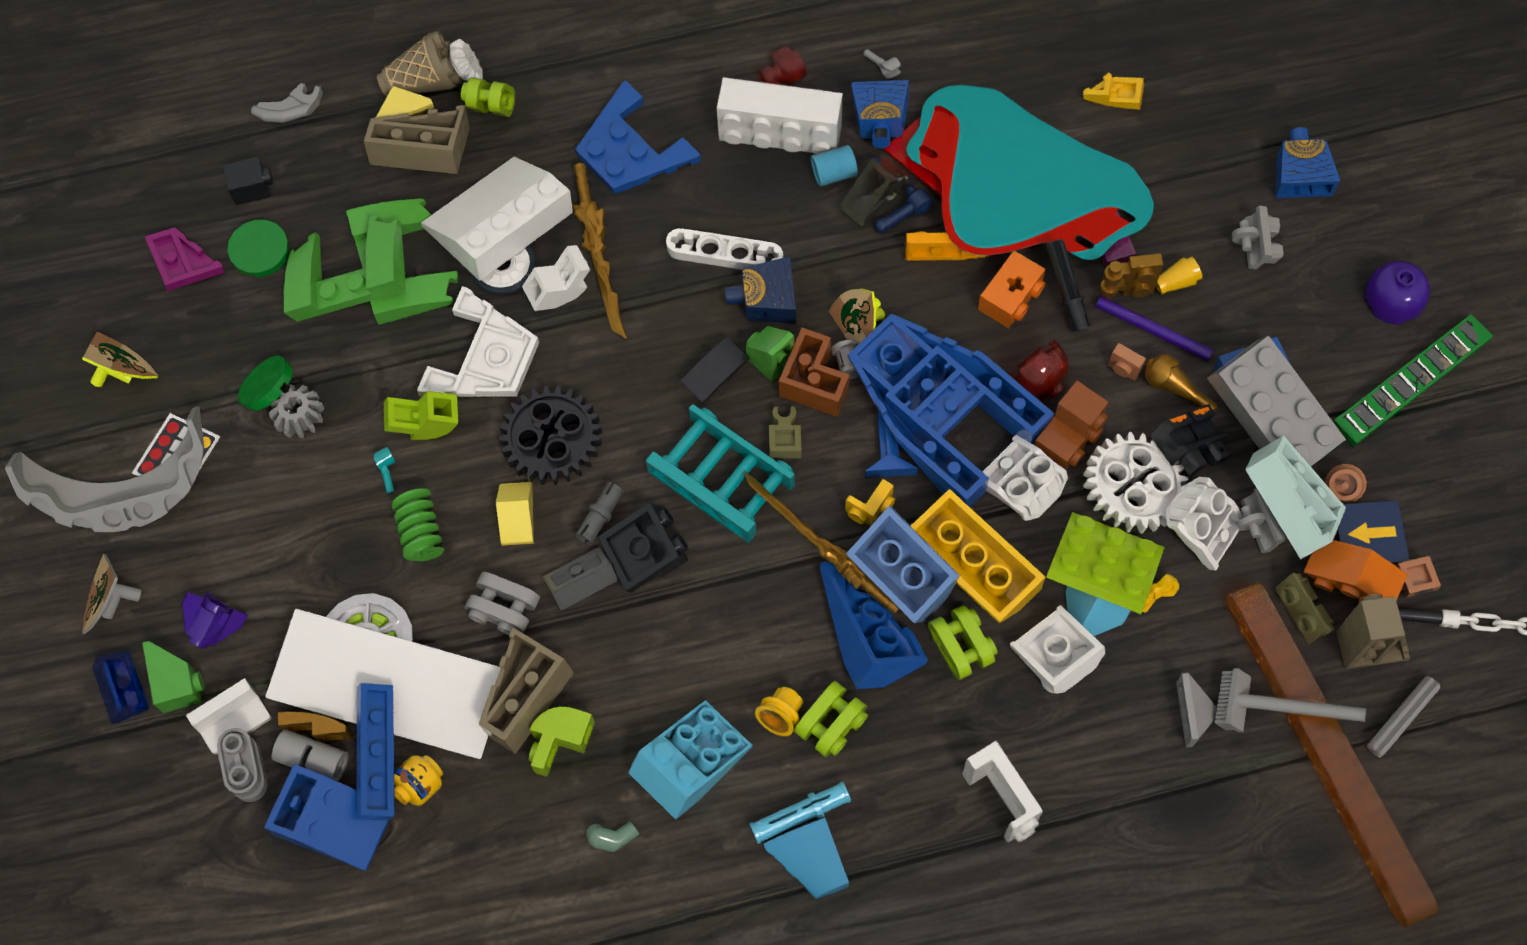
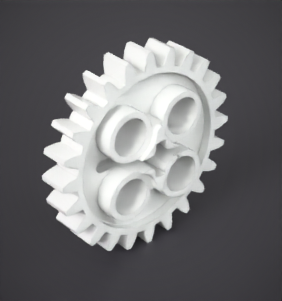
(1117, 459)

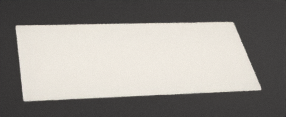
(434, 691)

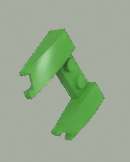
(383, 274)
(423, 291)

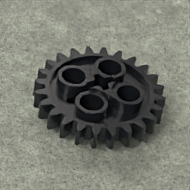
(525, 426)

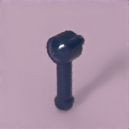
(917, 203)

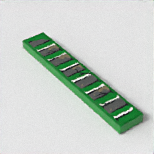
(1412, 380)

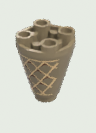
(422, 68)

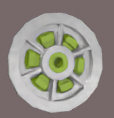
(374, 613)

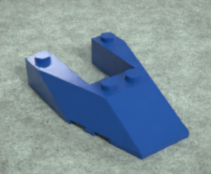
(932, 384)

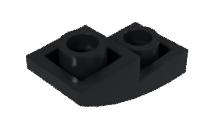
(715, 369)

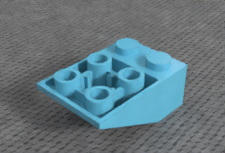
(689, 759)

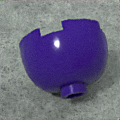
(1397, 292)

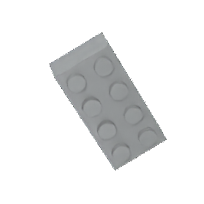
(1274, 401)

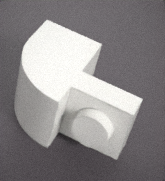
(557, 284)

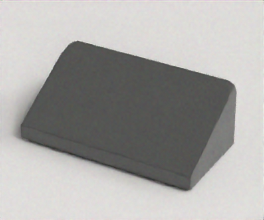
(580, 578)

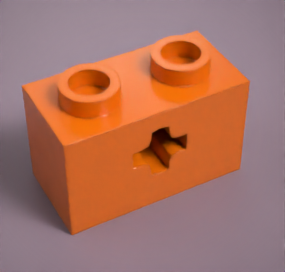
(999, 298)

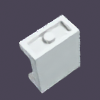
(1010, 787)

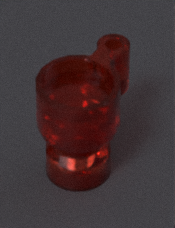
(787, 68)

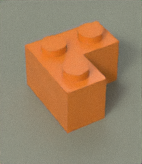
(1354, 571)

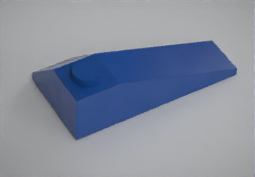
(869, 637)

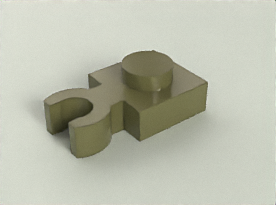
(784, 436)

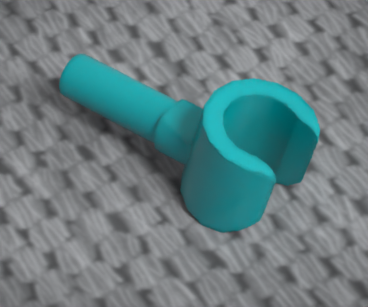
(384, 459)

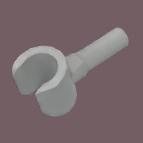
(888, 68)

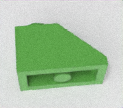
(770, 351)
(171, 679)

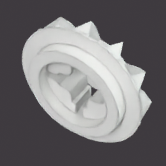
(465, 61)

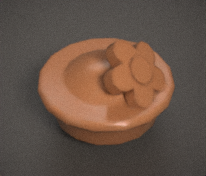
(1346, 482)

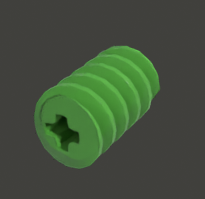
(415, 525)

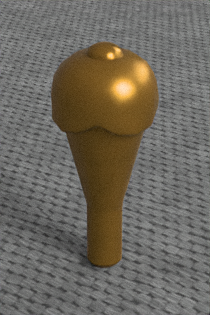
(1166, 374)

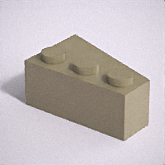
(418, 142)
(1373, 634)
(523, 690)

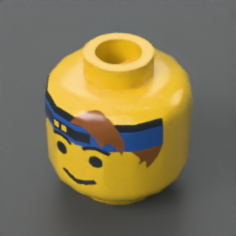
(417, 780)

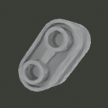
(484, 609)
(242, 765)

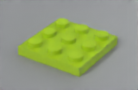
(1106, 562)

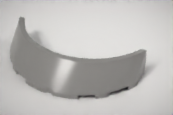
(113, 504)

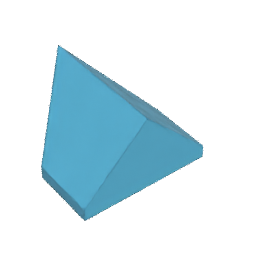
(1094, 613)

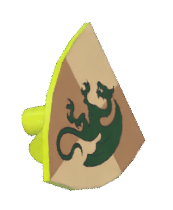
(857, 313)
(115, 360)

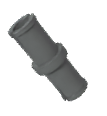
(599, 513)

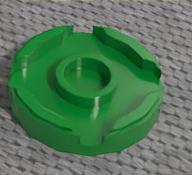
(258, 248)
(264, 383)

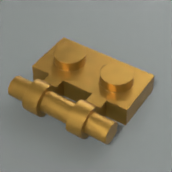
(1132, 278)

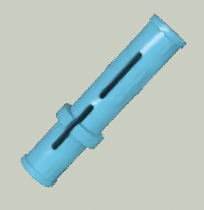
(800, 812)

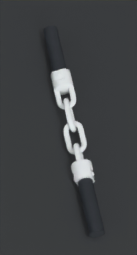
(1452, 619)

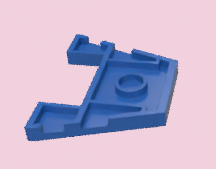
(620, 154)

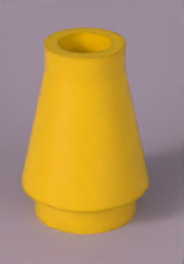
(1179, 275)

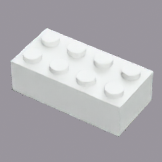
(779, 116)

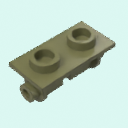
(1298, 599)

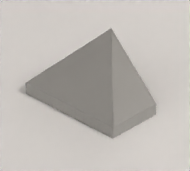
(1195, 709)

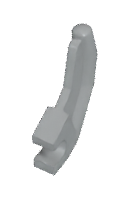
(291, 108)

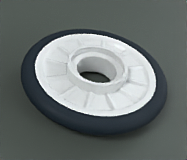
(511, 279)

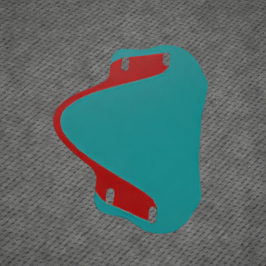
(1021, 180)

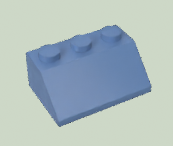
(904, 566)

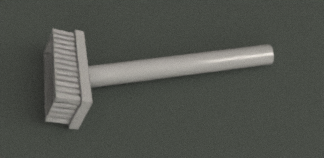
(1235, 700)

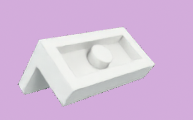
(231, 709)

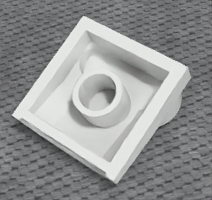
(1059, 651)

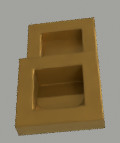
(322, 727)

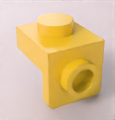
(877, 504)

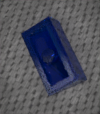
(119, 686)

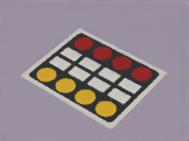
(167, 442)

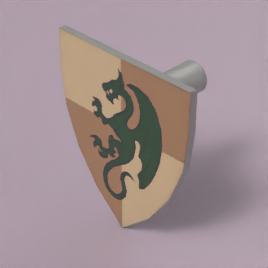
(106, 595)

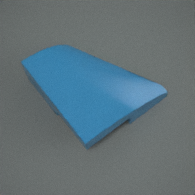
(811, 858)

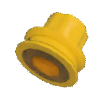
(780, 711)

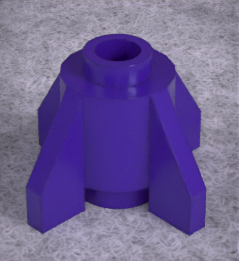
(208, 619)

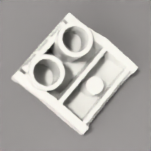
(1025, 479)
(1204, 520)

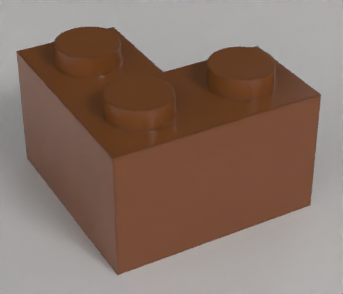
(807, 377)
(1075, 423)

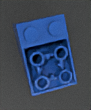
(323, 818)

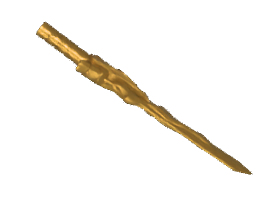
(593, 238)
(829, 551)

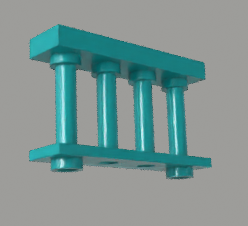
(716, 502)

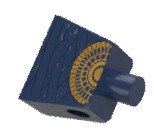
(766, 292)

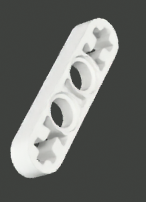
(725, 244)

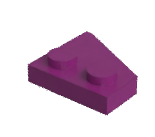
(179, 259)

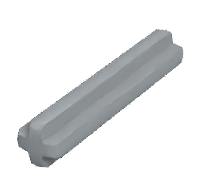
(1403, 716)

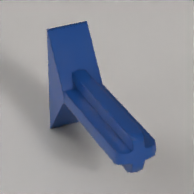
(890, 461)

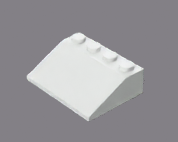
(500, 216)

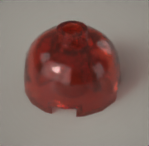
(1044, 371)

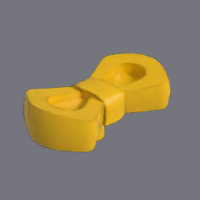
(1164, 588)

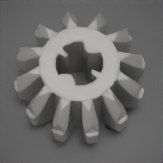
(307, 414)

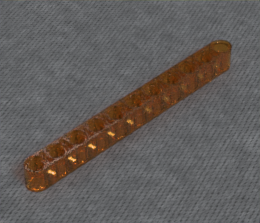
(1333, 758)

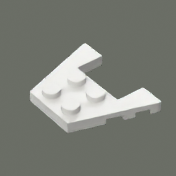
(495, 358)

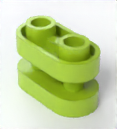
(484, 97)
(967, 624)
(832, 739)

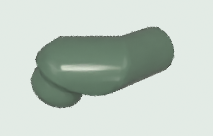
(609, 839)

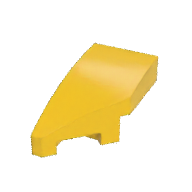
(1117, 92)

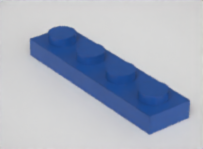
(375, 751)

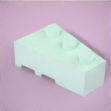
(1296, 496)

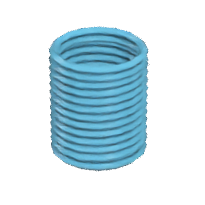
(834, 165)

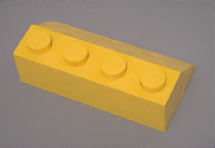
(987, 564)

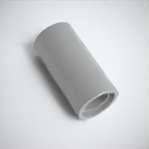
(310, 754)

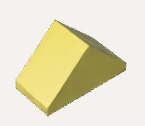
(403, 101)
(515, 513)

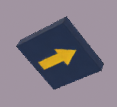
(1375, 527)

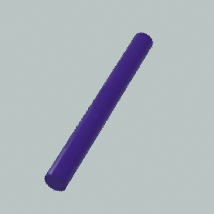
(1154, 328)

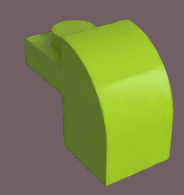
(423, 419)
(557, 728)

